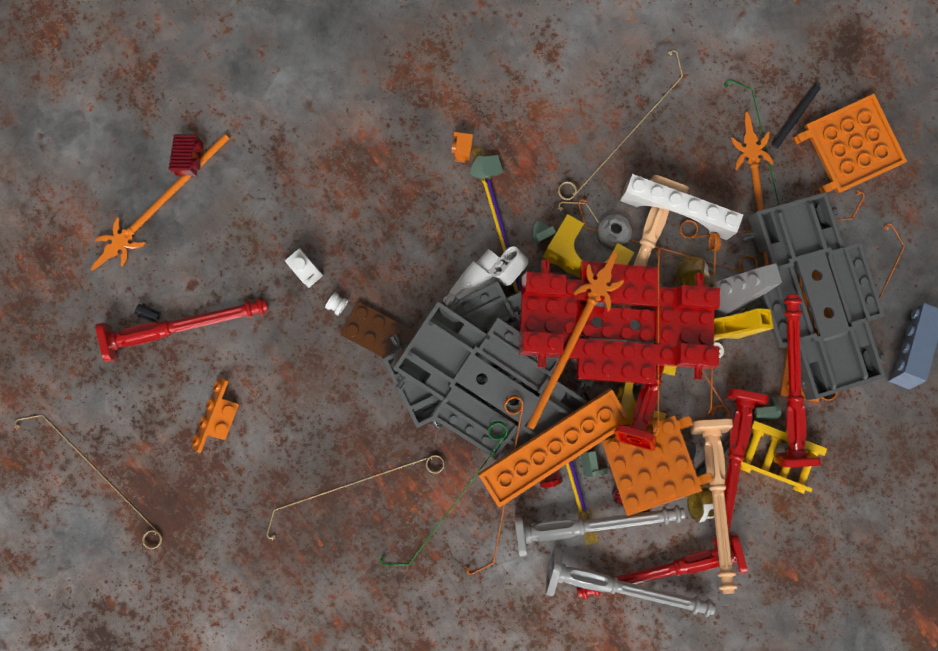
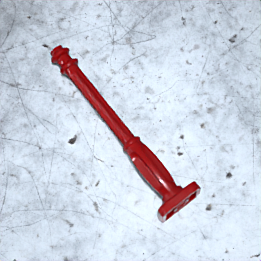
(111, 341)
(795, 414)
(637, 433)
(737, 446)
(689, 564)

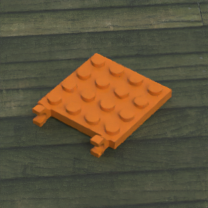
(854, 144)
(656, 476)

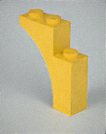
(743, 324)

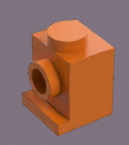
(462, 147)

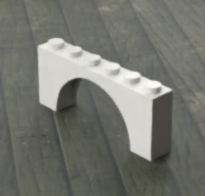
(715, 218)

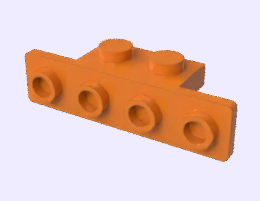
(217, 416)

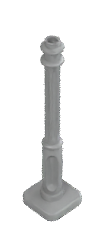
(569, 528)
(596, 581)

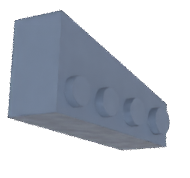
(917, 348)

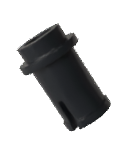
(147, 313)

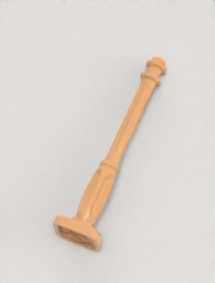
(654, 225)
(715, 464)

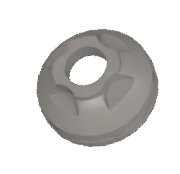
(609, 238)

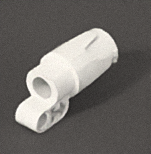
(488, 270)

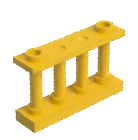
(777, 437)

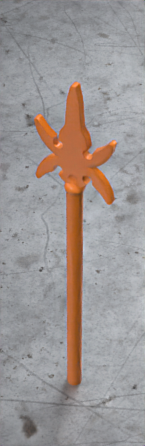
(752, 152)
(120, 241)
(598, 288)

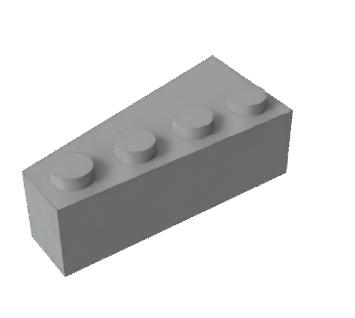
(745, 288)

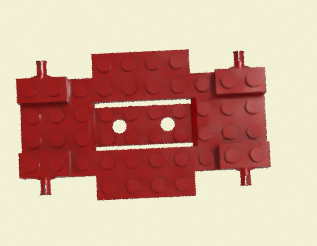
(685, 323)

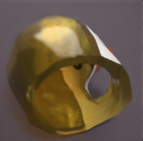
(689, 267)
(701, 505)

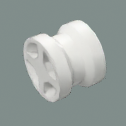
(336, 303)

